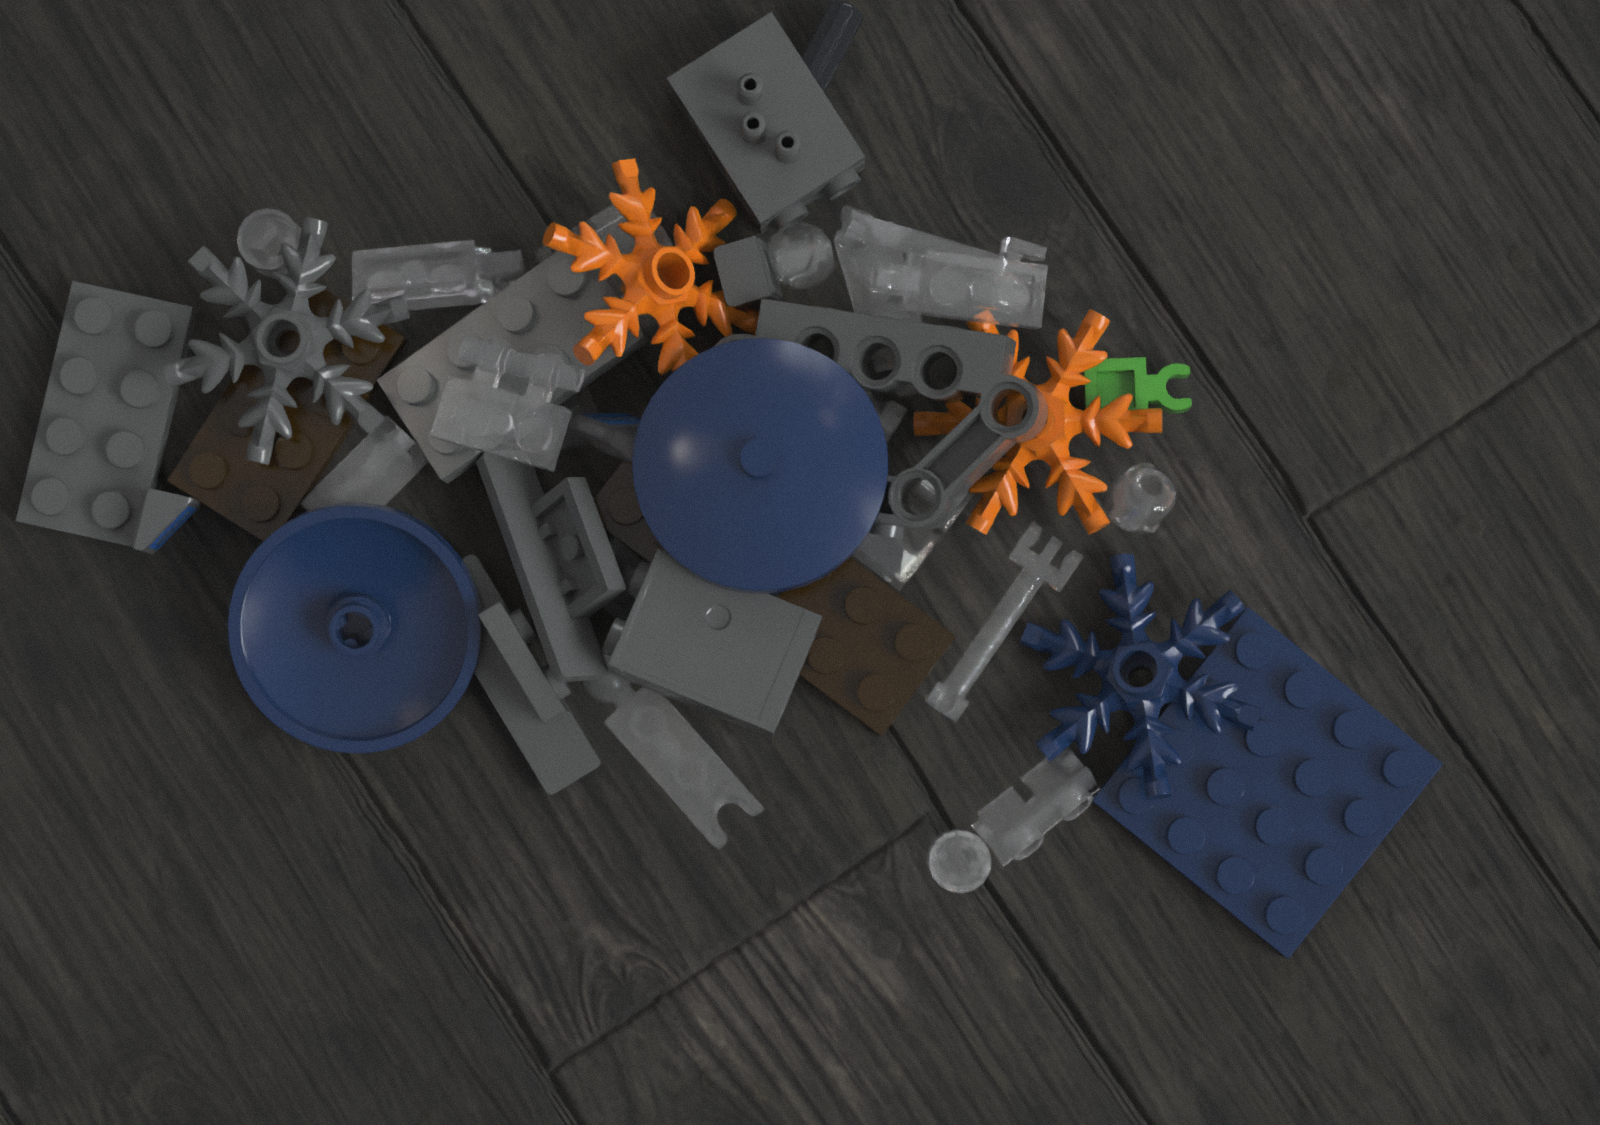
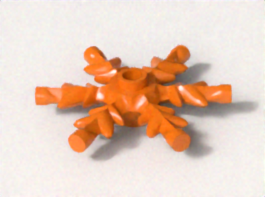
(653, 276)
(1053, 441)

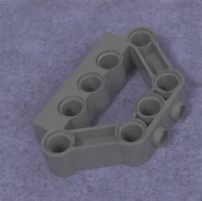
(983, 370)

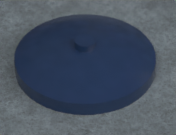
(760, 465)
(355, 627)

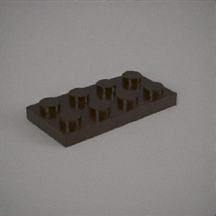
(269, 495)

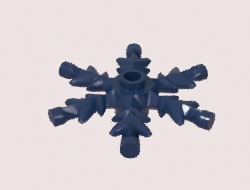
(1135, 654)

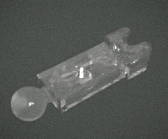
(673, 753)

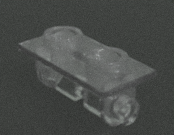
(371, 470)
(1020, 826)

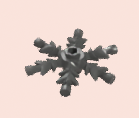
(269, 324)

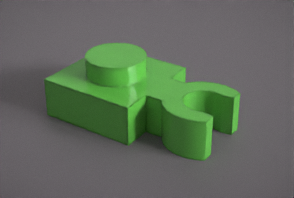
(1129, 375)

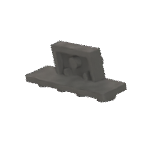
(558, 560)
(527, 692)

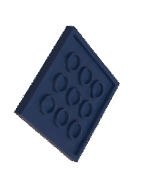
(1278, 812)

